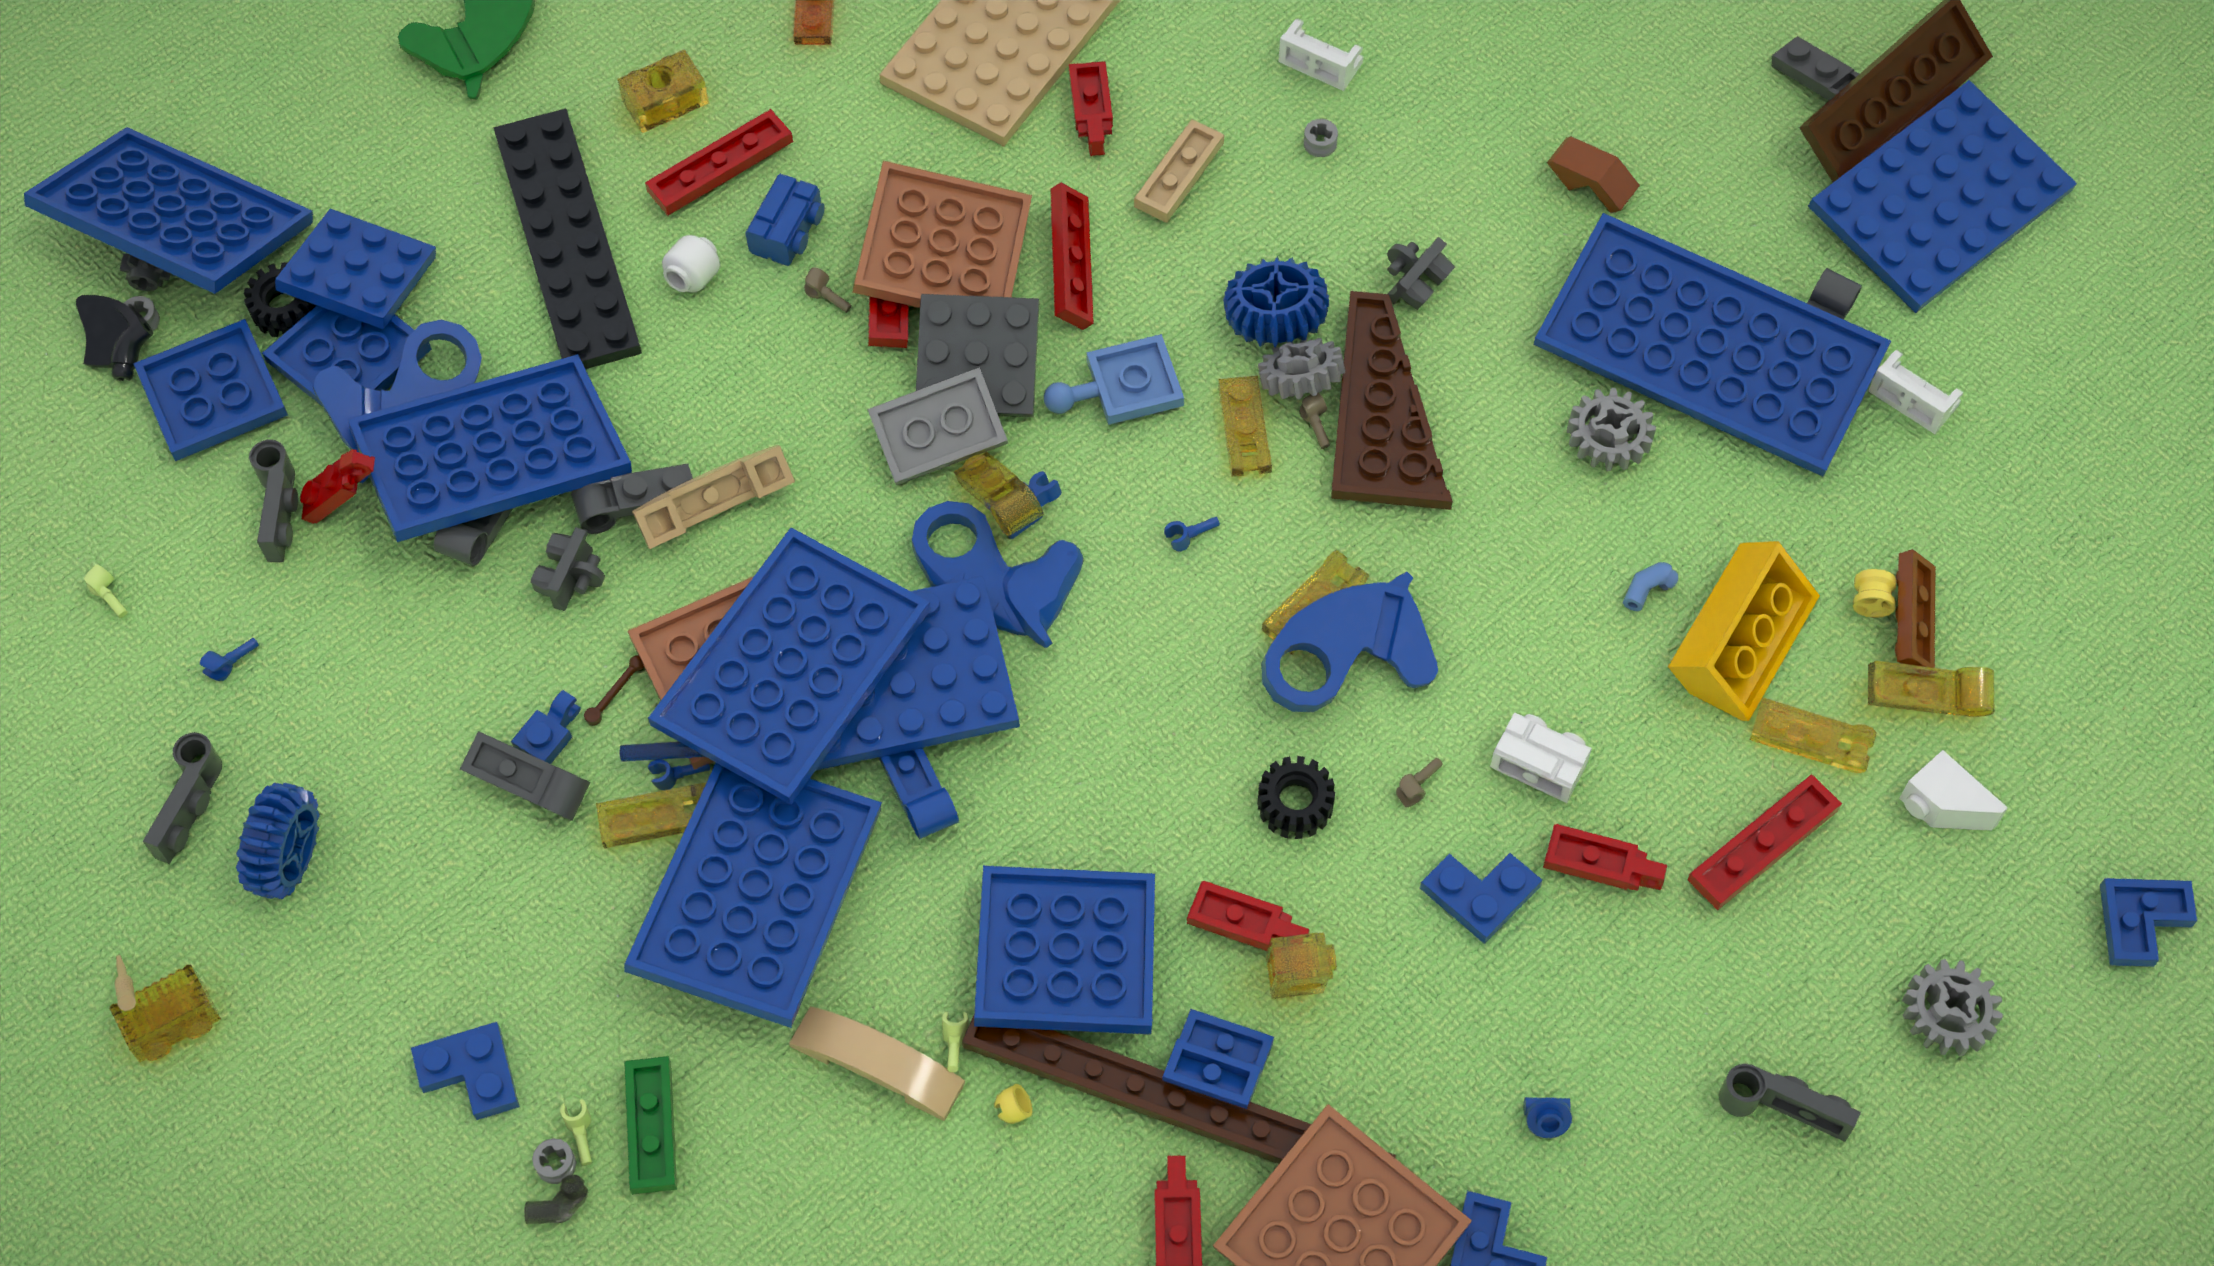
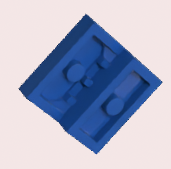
(1218, 1059)

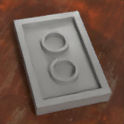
(937, 426)

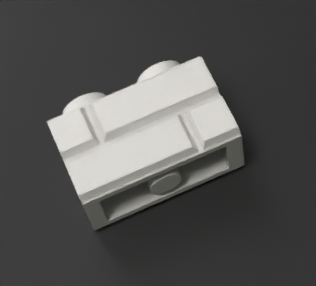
(1541, 756)

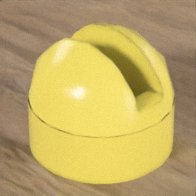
(1014, 1104)

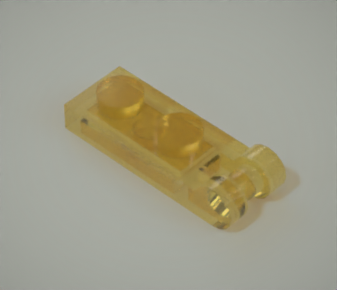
(1244, 425)
(1315, 588)
(1813, 736)
(646, 815)

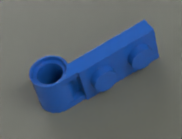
(920, 792)

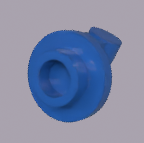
(1548, 1116)

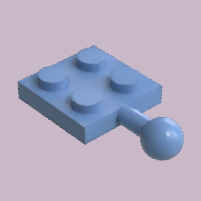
(1129, 380)

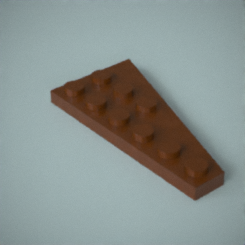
(1382, 426)

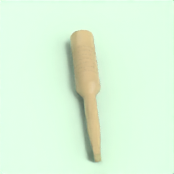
(124, 987)

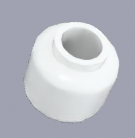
(690, 264)

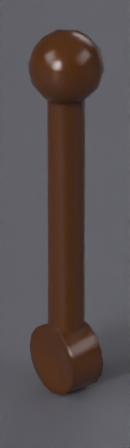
(593, 714)

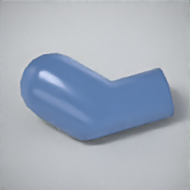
(1646, 579)

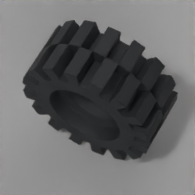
(272, 318)
(1301, 775)

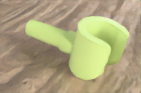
(98, 581)
(954, 1034)
(578, 1126)

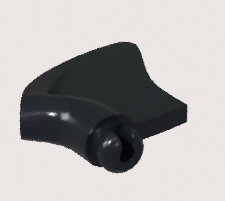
(112, 334)

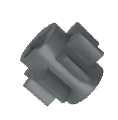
(142, 274)

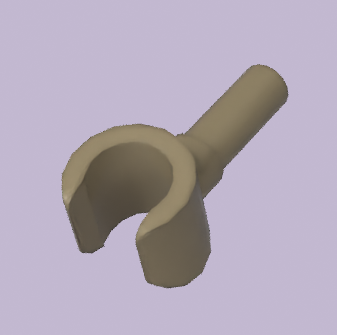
(816, 287)
(1309, 411)
(1410, 787)

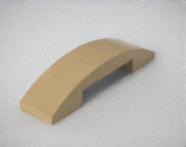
(712, 494)
(879, 1059)

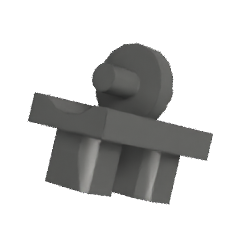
(1431, 263)
(574, 571)

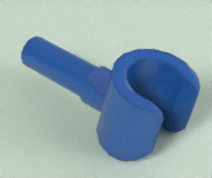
(1187, 533)
(220, 667)
(672, 773)

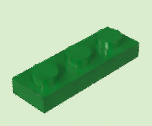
(650, 1125)

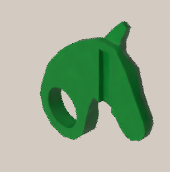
(474, 45)

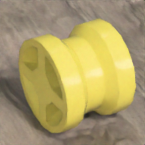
(1874, 593)

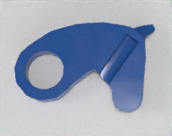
(347, 399)
(1021, 596)
(1340, 626)

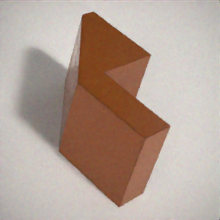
(1584, 165)

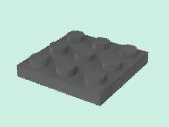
(985, 333)

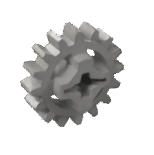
(1301, 368)
(1612, 427)
(1957, 1025)

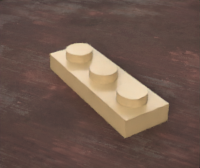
(1179, 170)

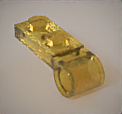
(1000, 492)
(1932, 690)

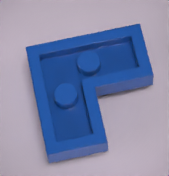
(1481, 904)
(2134, 909)
(472, 1057)
(1484, 1237)

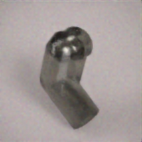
(562, 1207)

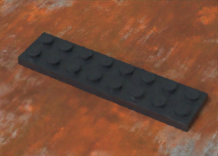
(567, 239)

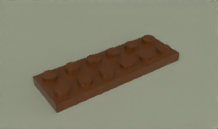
(1897, 88)

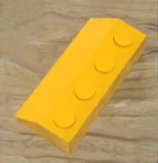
(1745, 629)

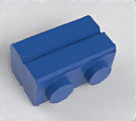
(784, 220)

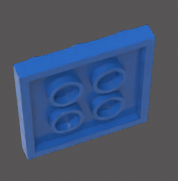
(355, 268)
(333, 339)
(210, 389)

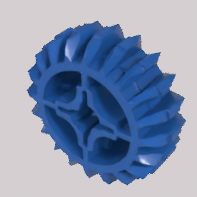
(1276, 302)
(277, 840)

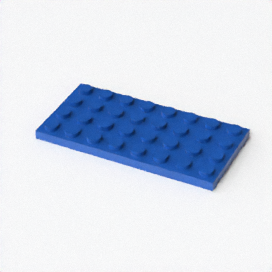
(1712, 344)

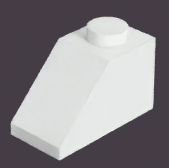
(1951, 797)

